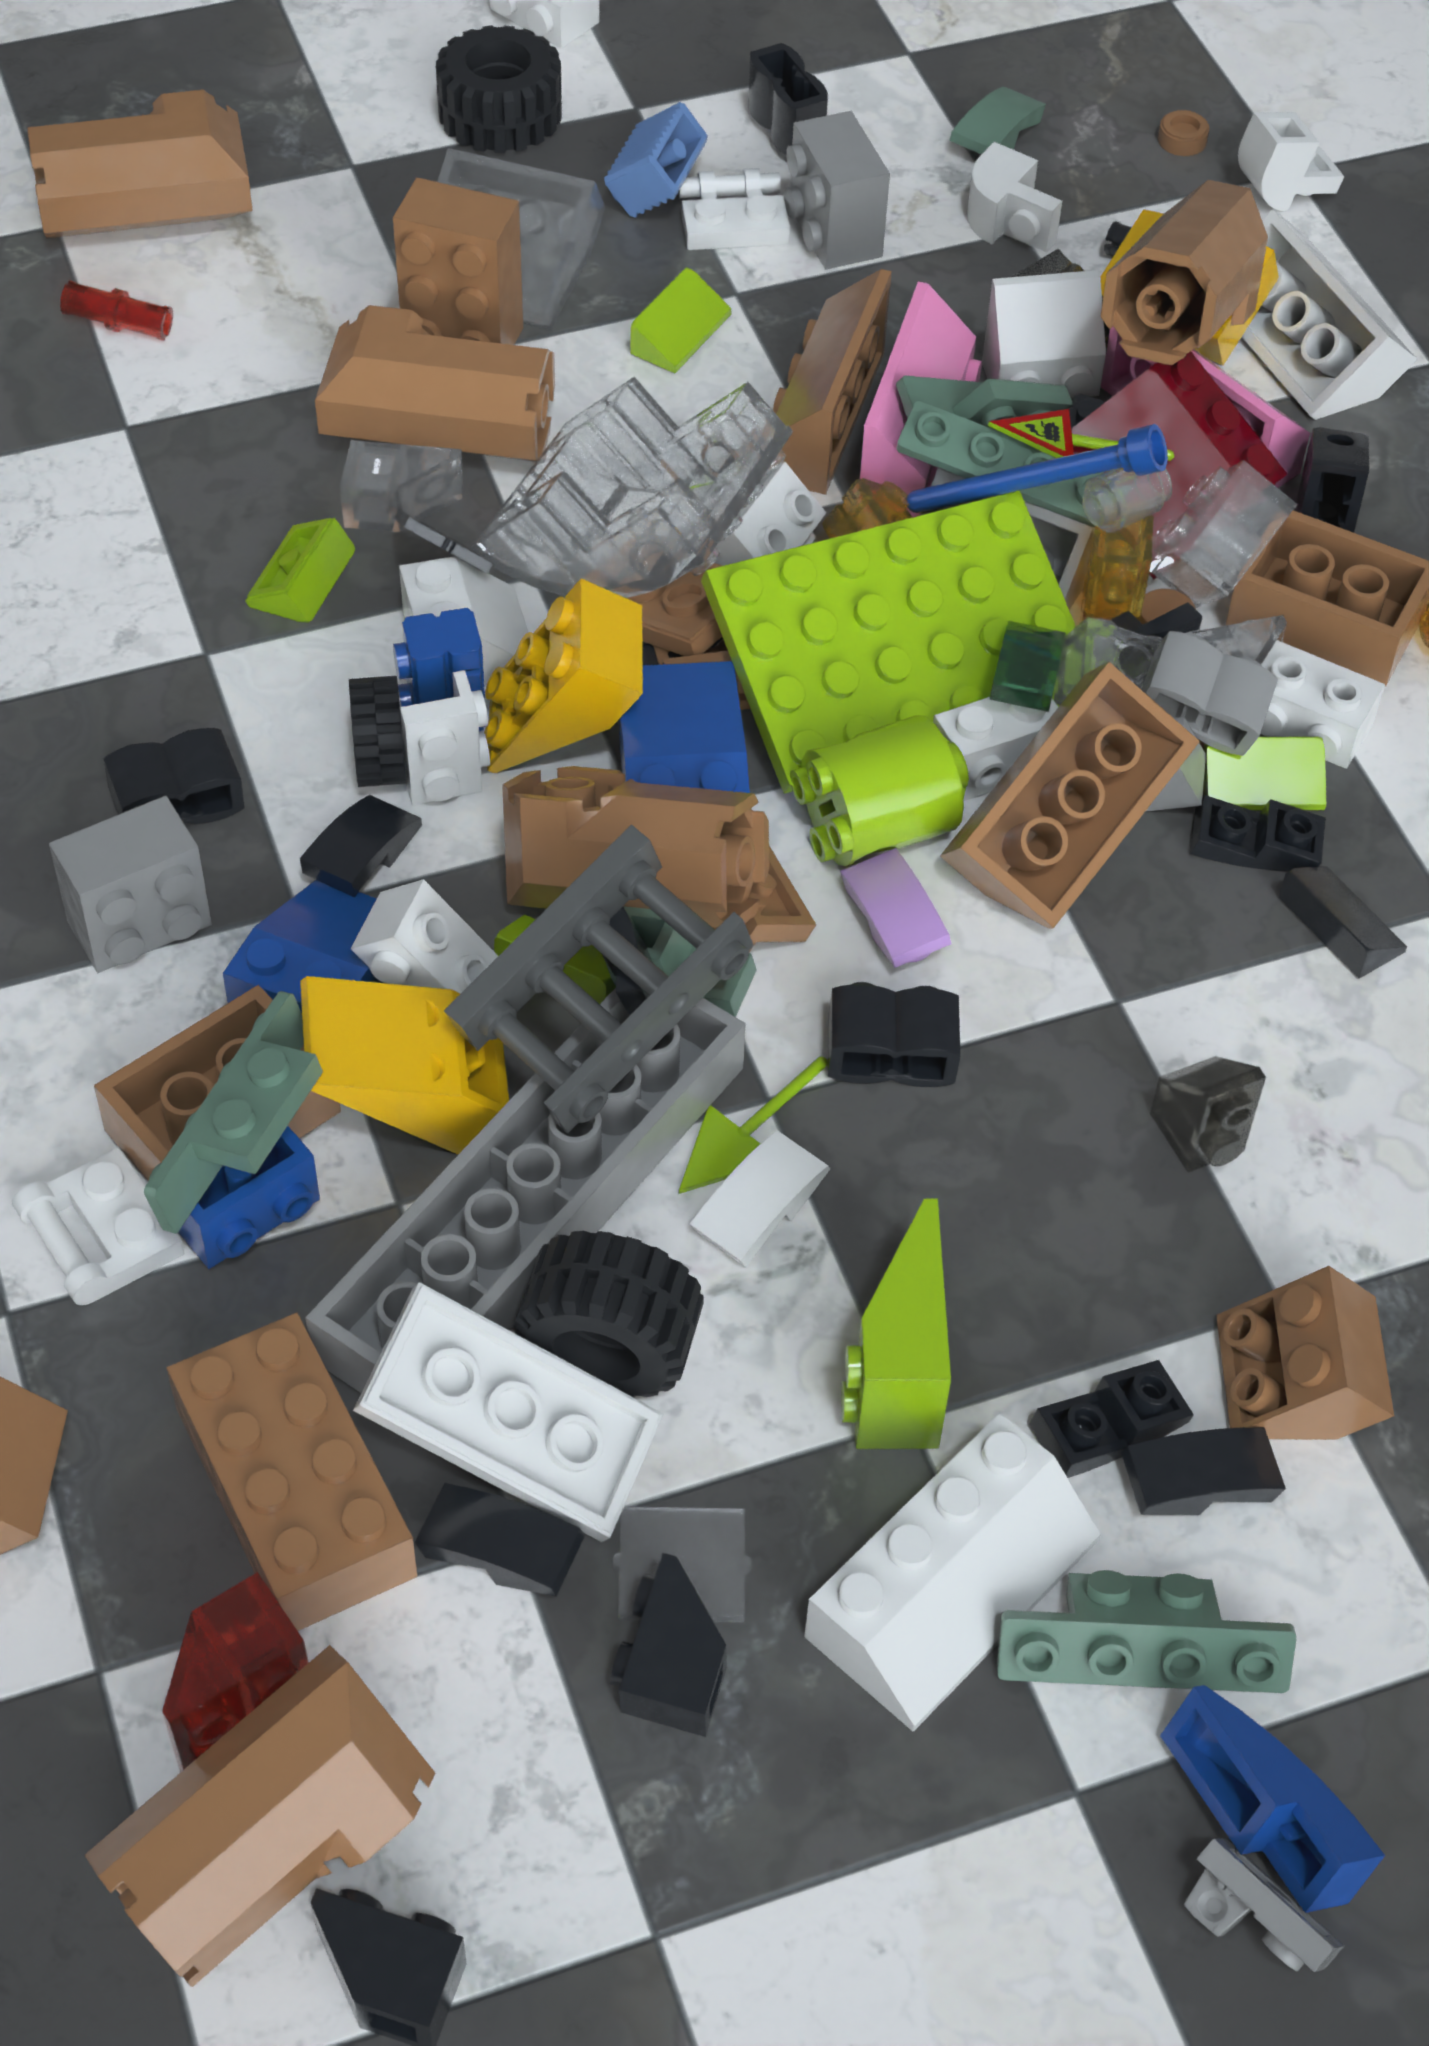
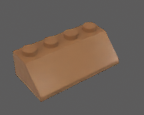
(833, 378)
(1070, 797)

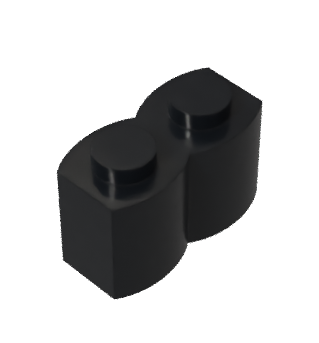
(783, 92)
(188, 768)
(893, 1035)

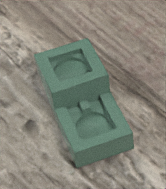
(997, 120)

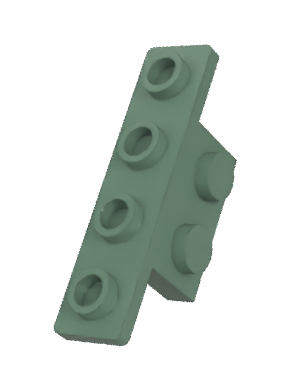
(983, 400)
(978, 450)
(240, 1115)
(1145, 1636)

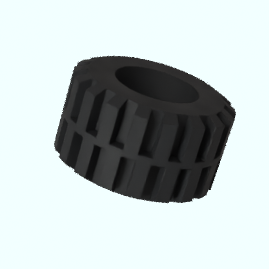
(499, 88)
(612, 1310)

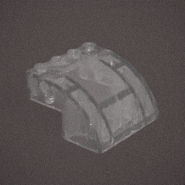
(634, 494)

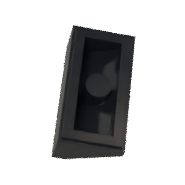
(1340, 919)

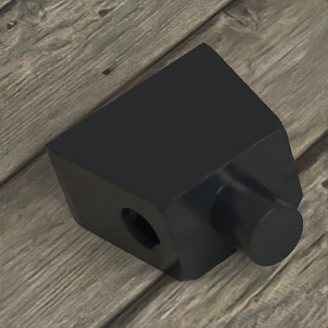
(1335, 475)

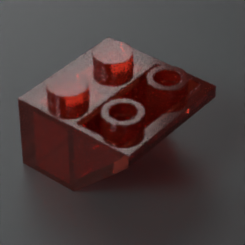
(228, 1664)

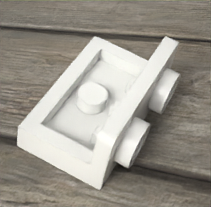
(445, 744)

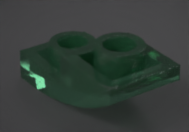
(1028, 666)

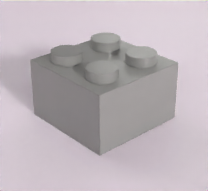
(837, 189)
(131, 884)

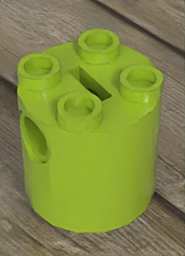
(881, 790)

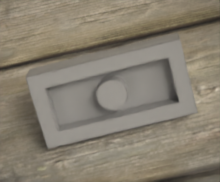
(1236, 1886)

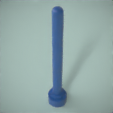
(1140, 451)

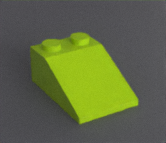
(902, 1361)

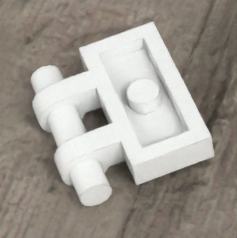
(733, 221)

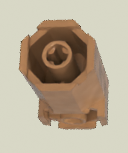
(143, 169)
(1188, 274)
(423, 389)
(703, 837)
(260, 1812)

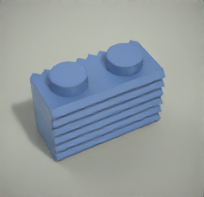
(656, 160)

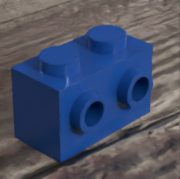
(248, 1205)

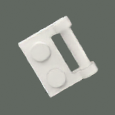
(117, 1215)

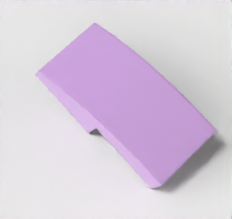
(896, 908)

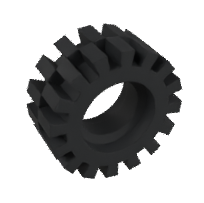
(377, 731)

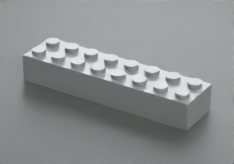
(526, 1183)

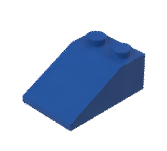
(686, 729)
(302, 939)

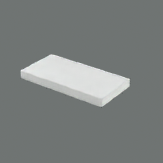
(509, 1412)

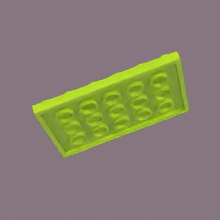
(881, 622)

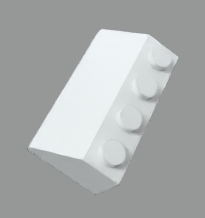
(1321, 331)
(933, 1582)

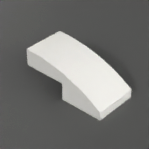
(758, 1195)

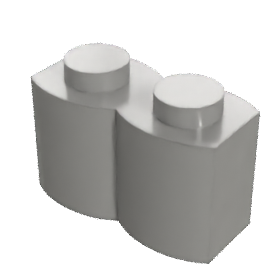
(1215, 692)

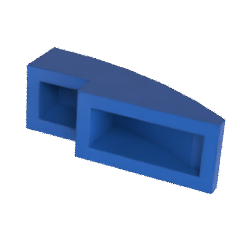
(1271, 1801)

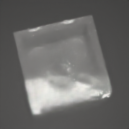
(1219, 533)

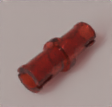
(116, 310)

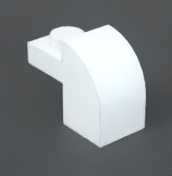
(1285, 159)
(1006, 202)

